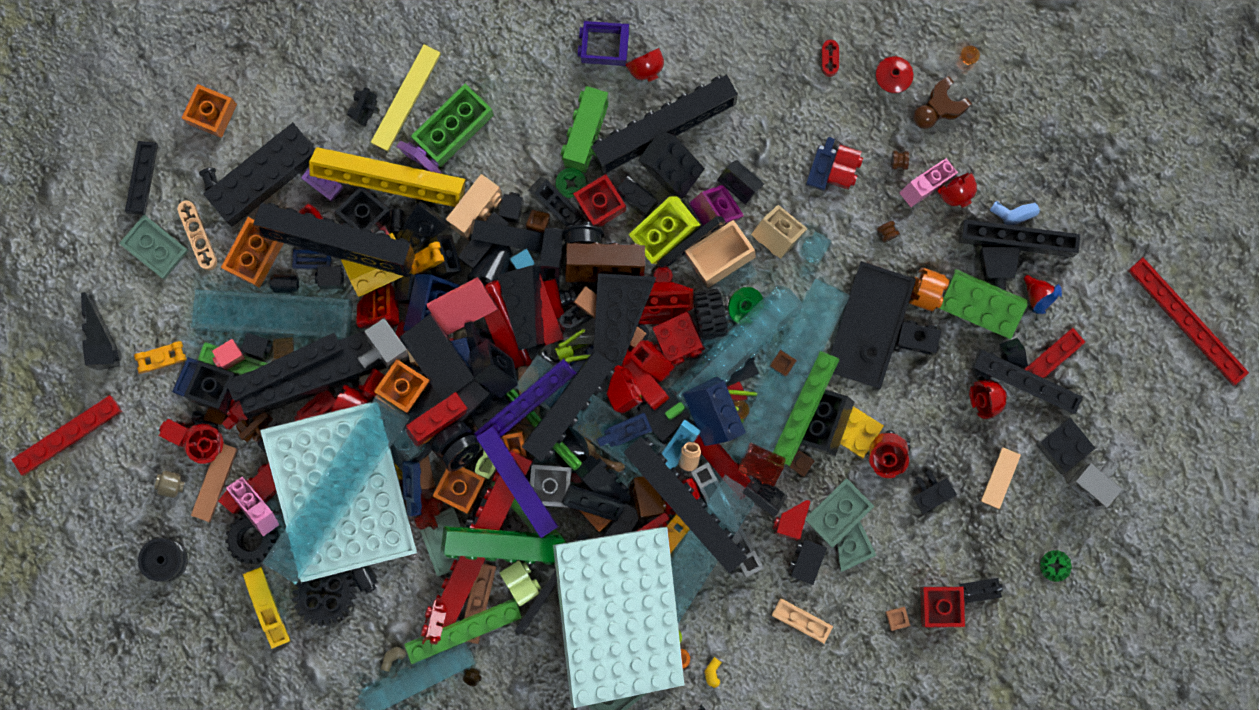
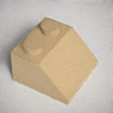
(779, 231)

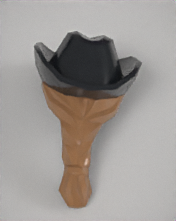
(583, 449)

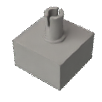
(384, 346)
(551, 484)
(1095, 484)

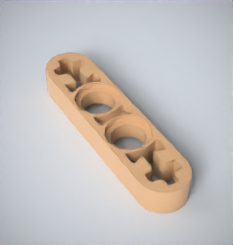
(197, 235)

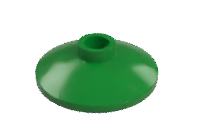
(750, 296)

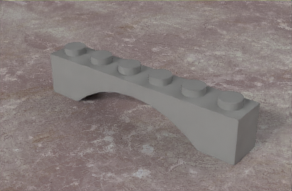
(707, 484)

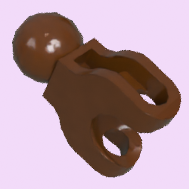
(940, 106)

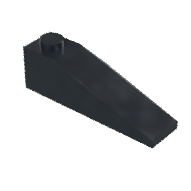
(99, 347)

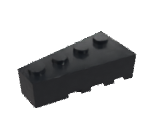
(524, 304)

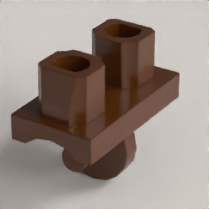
(253, 431)

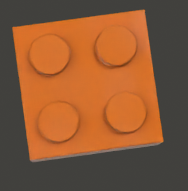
(209, 111)
(460, 489)

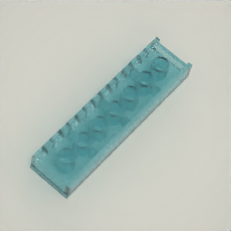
(693, 560)

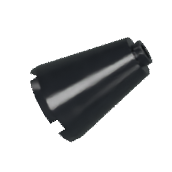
(493, 264)

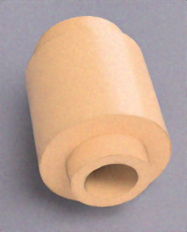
(690, 456)

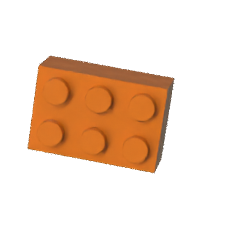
(251, 255)

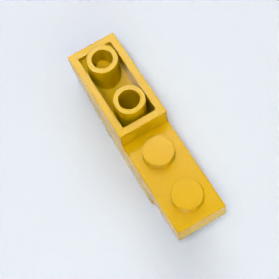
(266, 607)

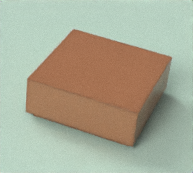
(897, 618)

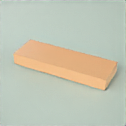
(1000, 478)
(802, 621)

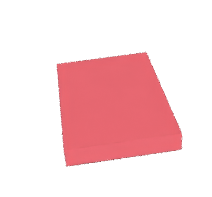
(462, 306)

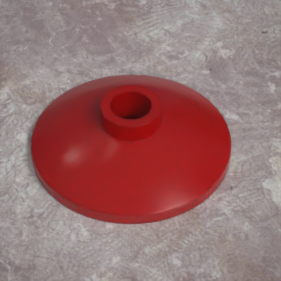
(894, 83)

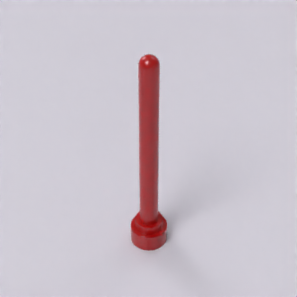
(494, 289)

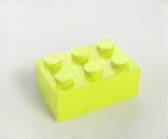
(665, 229)

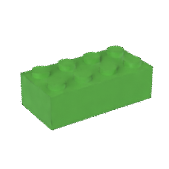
(452, 125)
(585, 129)
(983, 304)

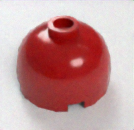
(647, 66)
(959, 191)
(988, 398)
(202, 443)

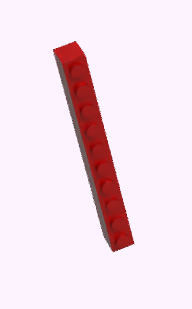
(466, 570)

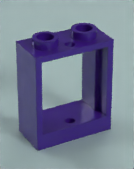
(604, 27)

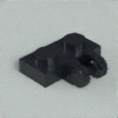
(933, 496)

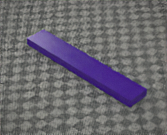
(529, 399)
(517, 482)

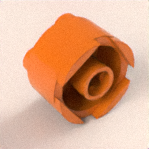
(929, 289)

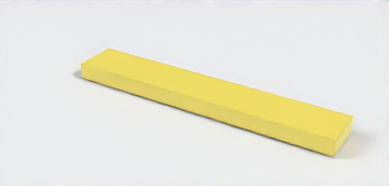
(405, 98)

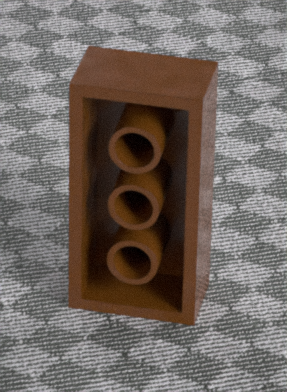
(589, 260)

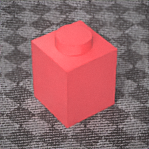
(228, 355)

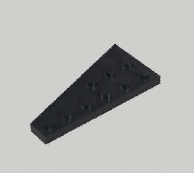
(618, 312)

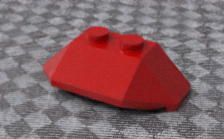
(666, 302)
(377, 306)

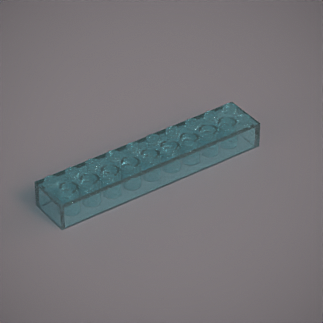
(780, 393)
(336, 489)

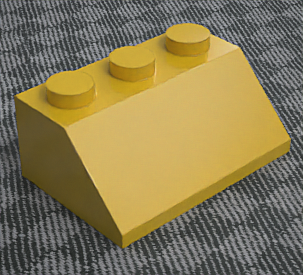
(365, 278)

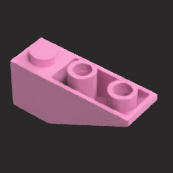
(928, 182)
(253, 506)

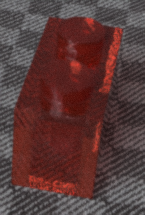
(761, 464)

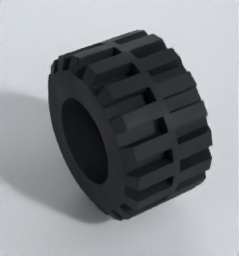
(710, 314)
(237, 547)

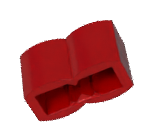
(844, 167)

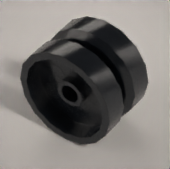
(456, 446)
(161, 549)

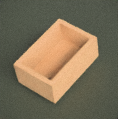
(476, 205)
(720, 254)

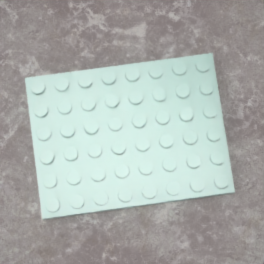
(376, 521)
(618, 616)

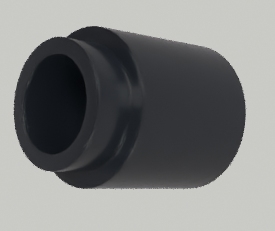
(284, 283)
(364, 579)

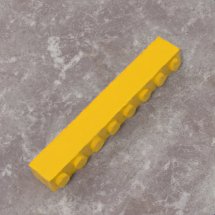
(386, 177)

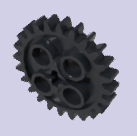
(321, 611)

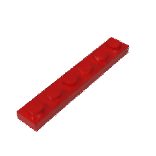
(66, 435)

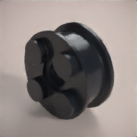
(583, 233)

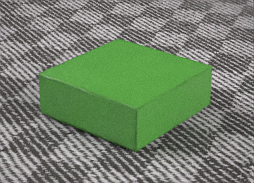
(675, 411)

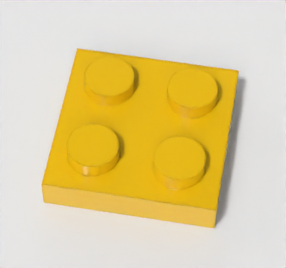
(860, 432)

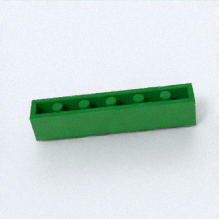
(499, 544)

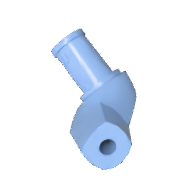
(1017, 215)

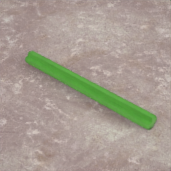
(560, 448)

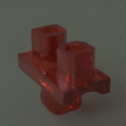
(429, 510)

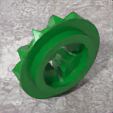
(569, 174)
(1049, 572)

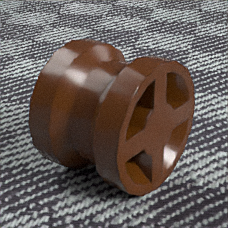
(900, 160)
(888, 231)

